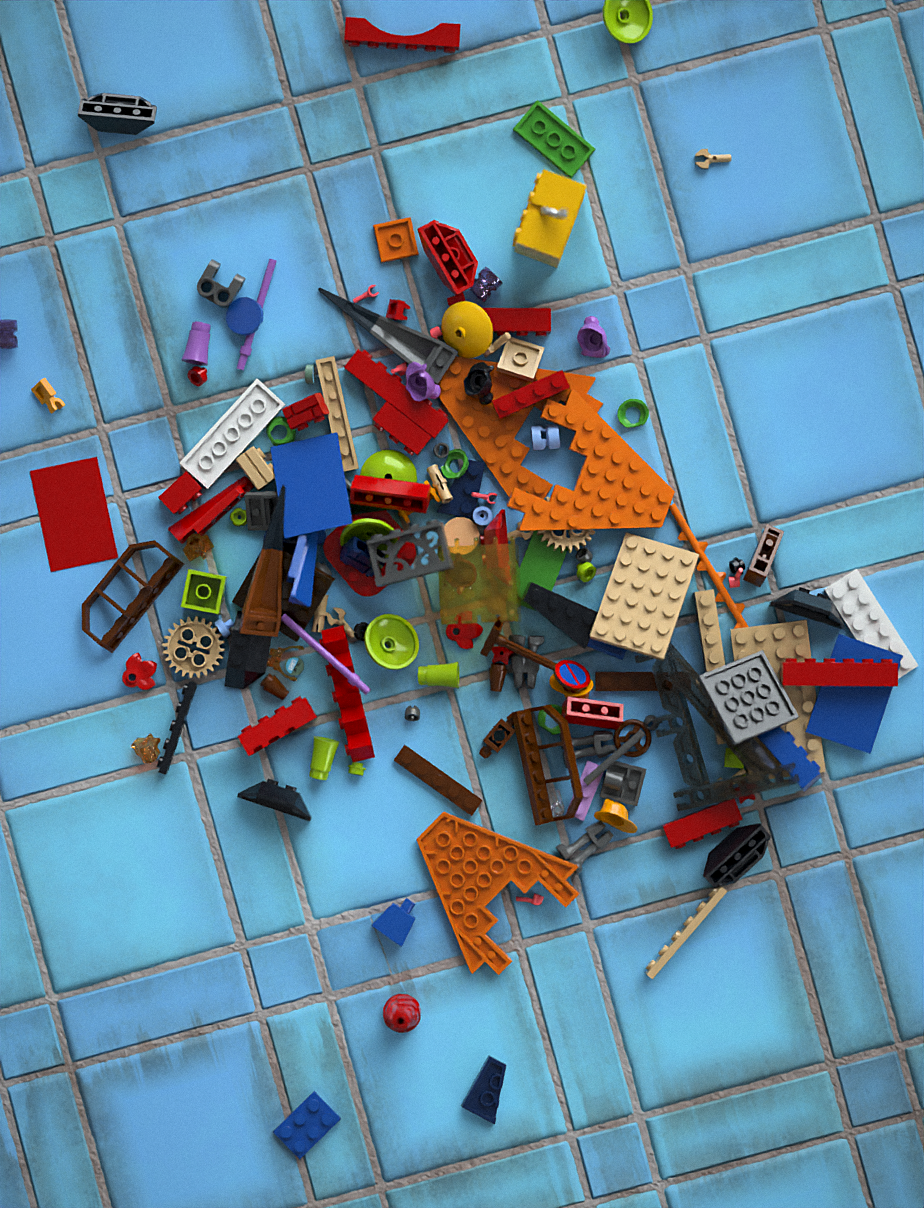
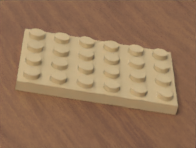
(644, 596)

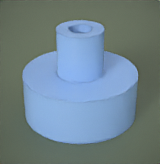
(487, 515)
(224, 627)

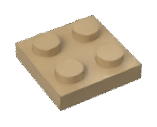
(520, 359)

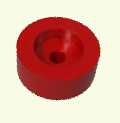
(197, 375)

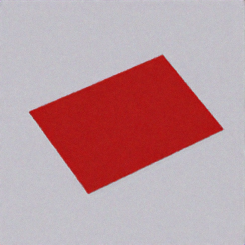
(73, 514)

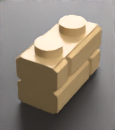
(256, 467)

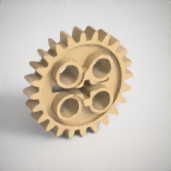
(564, 542)
(188, 663)

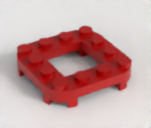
(358, 581)

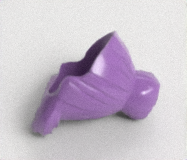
(593, 339)
(420, 383)

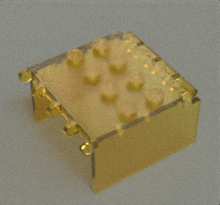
(481, 583)

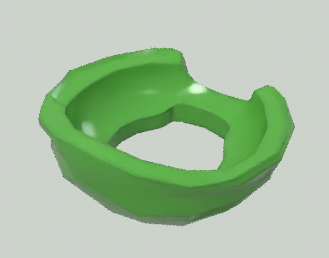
(639, 404)
(291, 434)
(454, 455)
(541, 720)

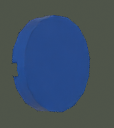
(244, 316)

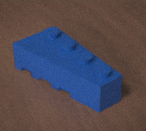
(786, 751)

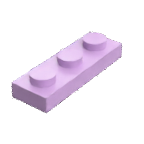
(588, 790)

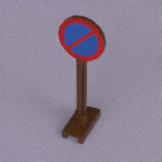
(566, 672)

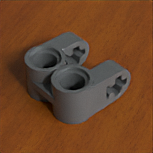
(208, 276)

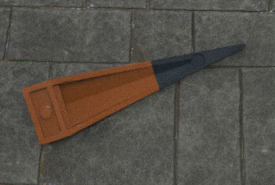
(263, 601)

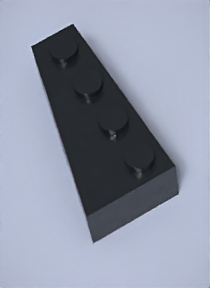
(568, 616)

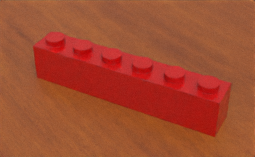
(395, 393)
(838, 673)

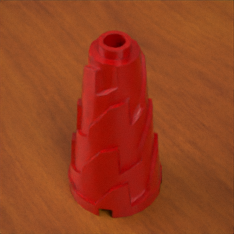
(402, 1006)

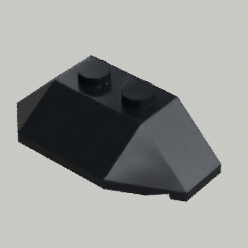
(117, 113)
(809, 606)
(246, 657)
(276, 797)
(736, 855)

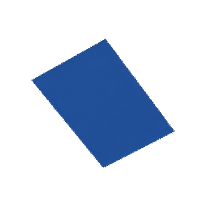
(313, 483)
(852, 712)

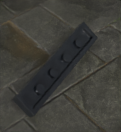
(176, 727)

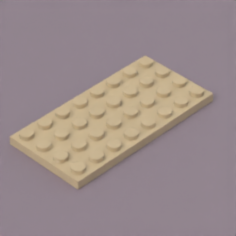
(778, 643)

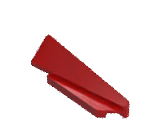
(210, 512)

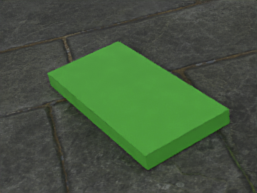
(554, 139)
(540, 565)

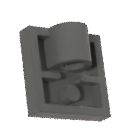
(623, 783)

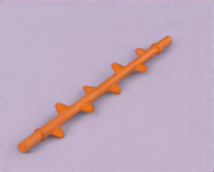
(705, 565)

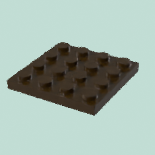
(298, 613)

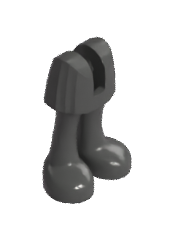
(594, 739)
(597, 843)

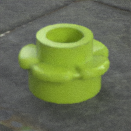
(234, 517)
(356, 768)

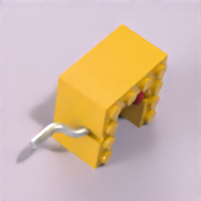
(548, 217)

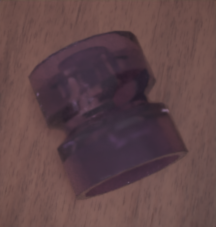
(484, 284)
(7, 337)

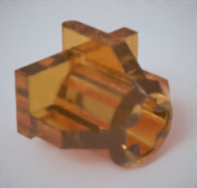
(197, 546)
(147, 748)

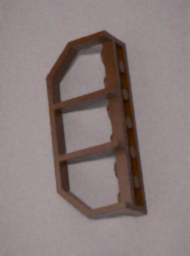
(140, 604)
(533, 767)

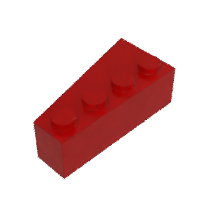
(277, 726)

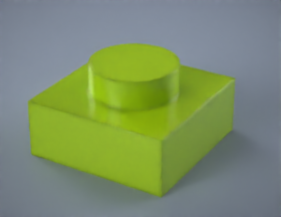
(732, 760)

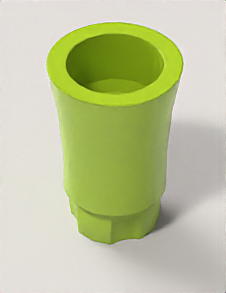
(439, 675)
(322, 757)

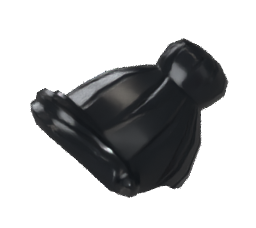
(479, 383)

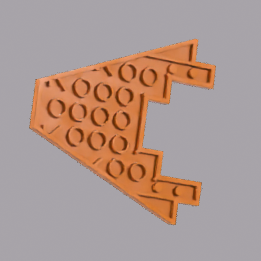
(495, 437)
(613, 486)
(472, 868)

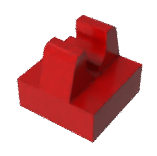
(454, 299)
(395, 310)

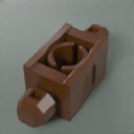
(486, 750)

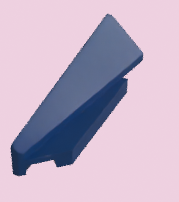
(302, 569)

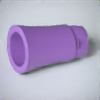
(197, 344)

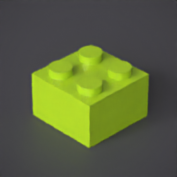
(204, 591)

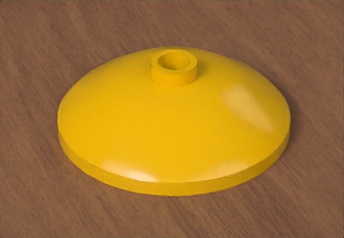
(474, 326)

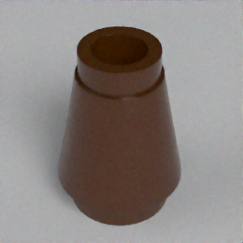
(497, 675)
(273, 686)

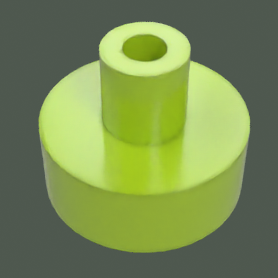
(585, 571)

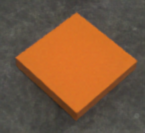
(396, 240)

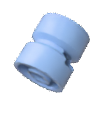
(552, 437)

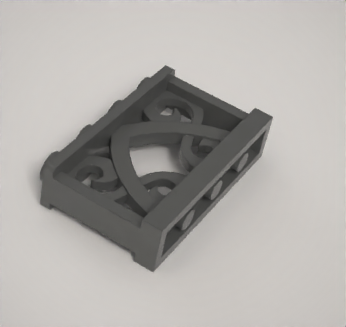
(434, 563)

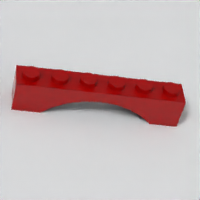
(361, 31)

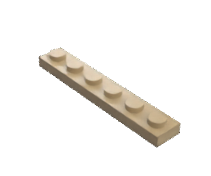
(337, 411)
(680, 937)

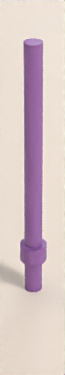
(246, 350)
(352, 678)

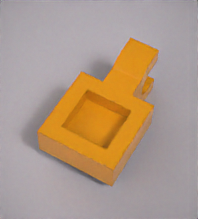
(45, 394)

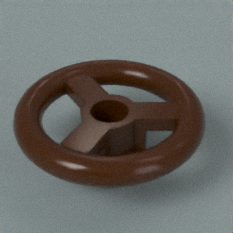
(641, 750)

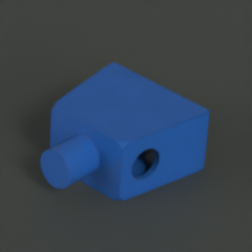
(396, 921)

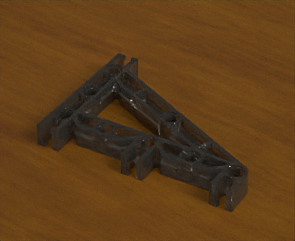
(694, 774)

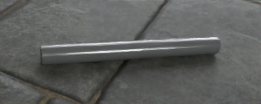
(614, 757)

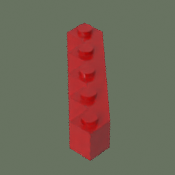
(347, 696)

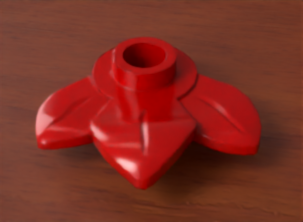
(465, 634)
(141, 671)

